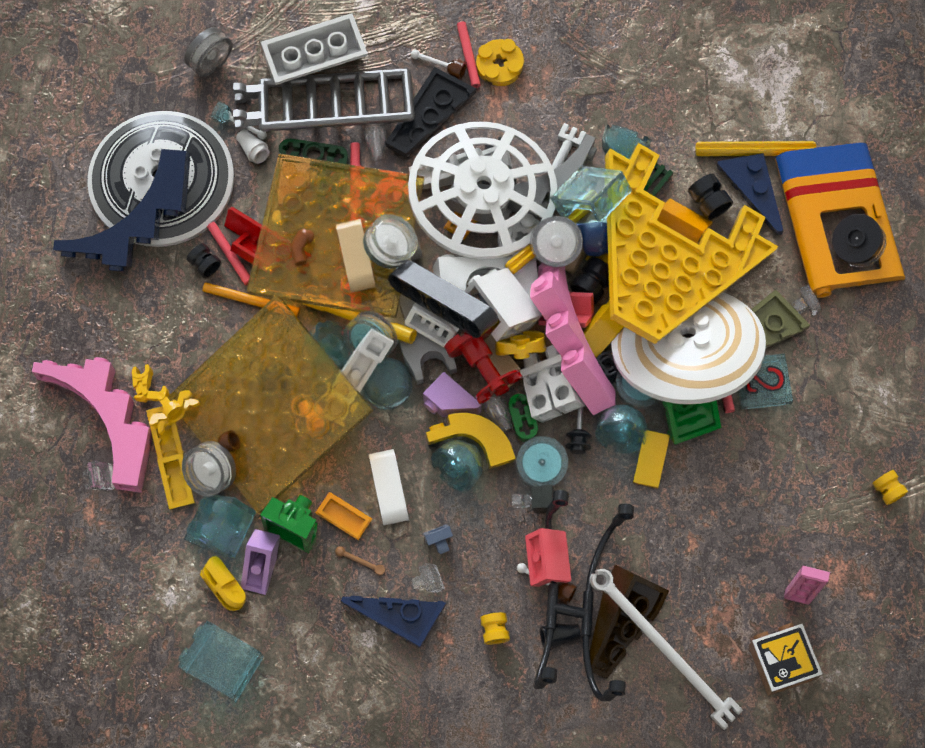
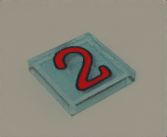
(769, 385)

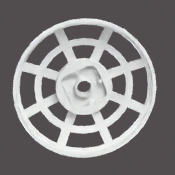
(477, 199)

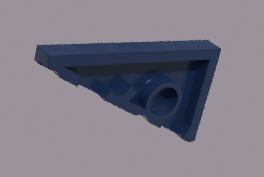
(752, 179)

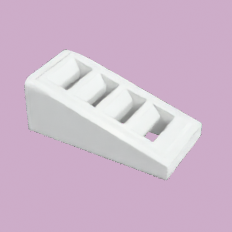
(421, 326)

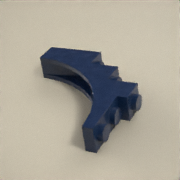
(165, 194)

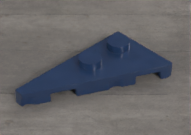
(405, 618)

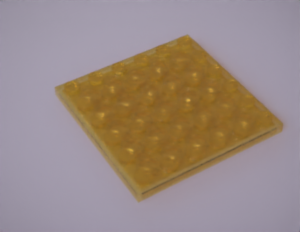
(316, 198)
(278, 397)

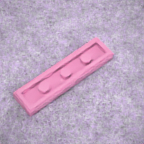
(806, 585)

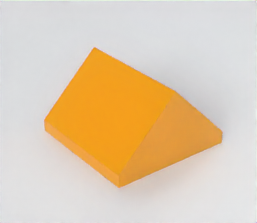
(683, 220)

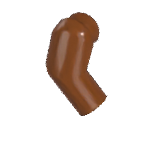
(297, 246)

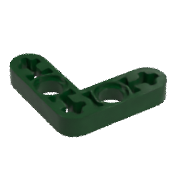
(297, 144)

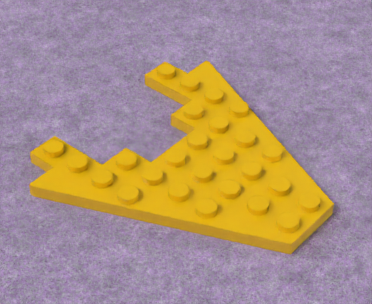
(657, 272)

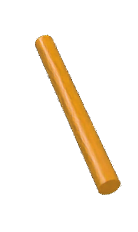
(241, 296)

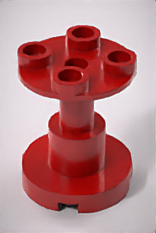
(478, 354)

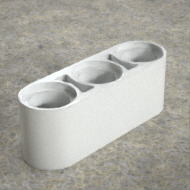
(388, 487)

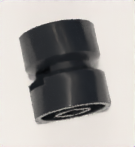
(710, 196)
(592, 279)

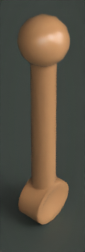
(379, 569)

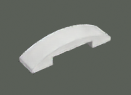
(366, 357)

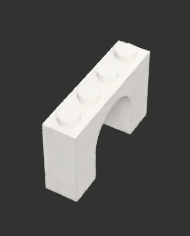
(461, 269)

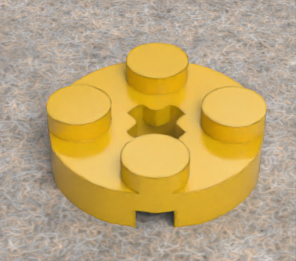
(503, 50)
(521, 344)

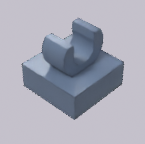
(438, 537)

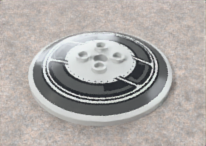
(131, 153)

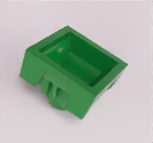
(691, 420)
(291, 521)

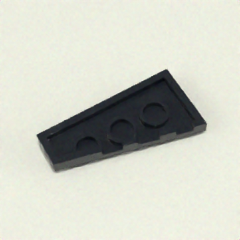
(433, 105)

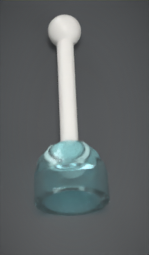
(223, 113)

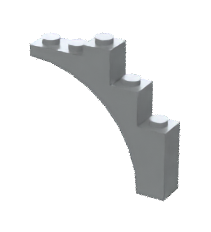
(584, 153)

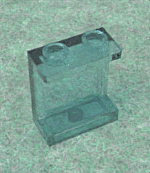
(592, 190)
(220, 660)

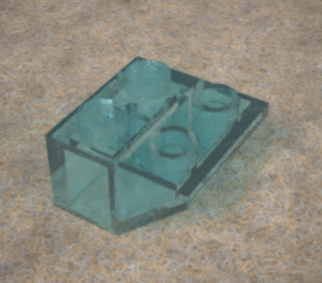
(220, 525)

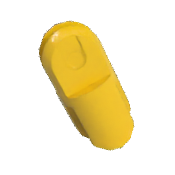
(223, 584)

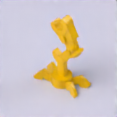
(172, 410)

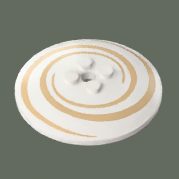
(698, 369)

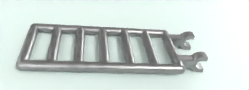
(243, 93)

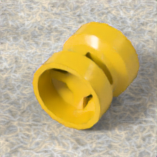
(890, 487)
(495, 628)

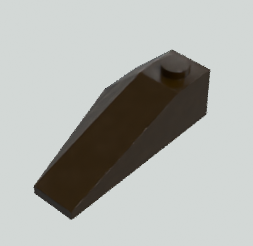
(614, 627)

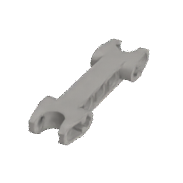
(422, 348)

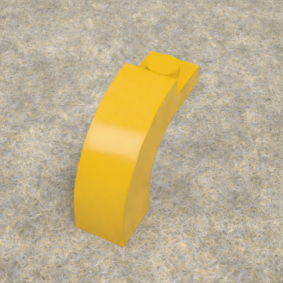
(481, 430)

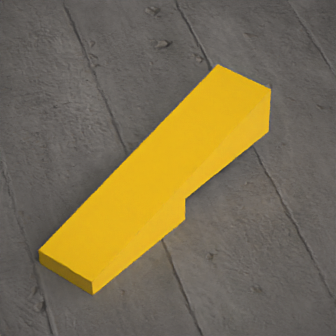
(170, 458)

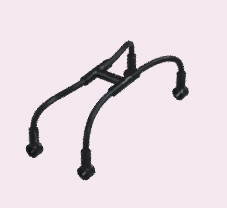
(548, 675)

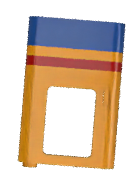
(828, 182)

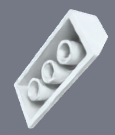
(313, 49)

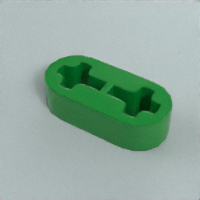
(517, 419)

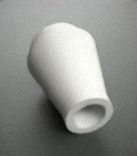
(254, 148)

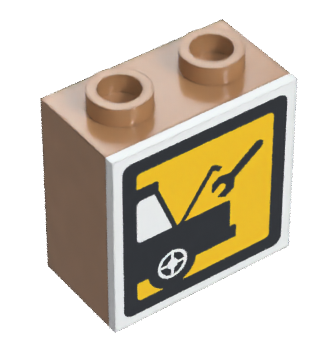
(784, 658)

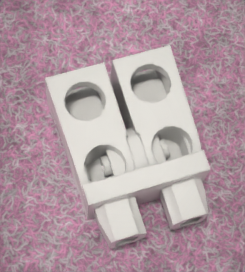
(547, 387)

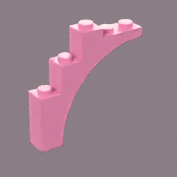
(563, 330)
(129, 441)

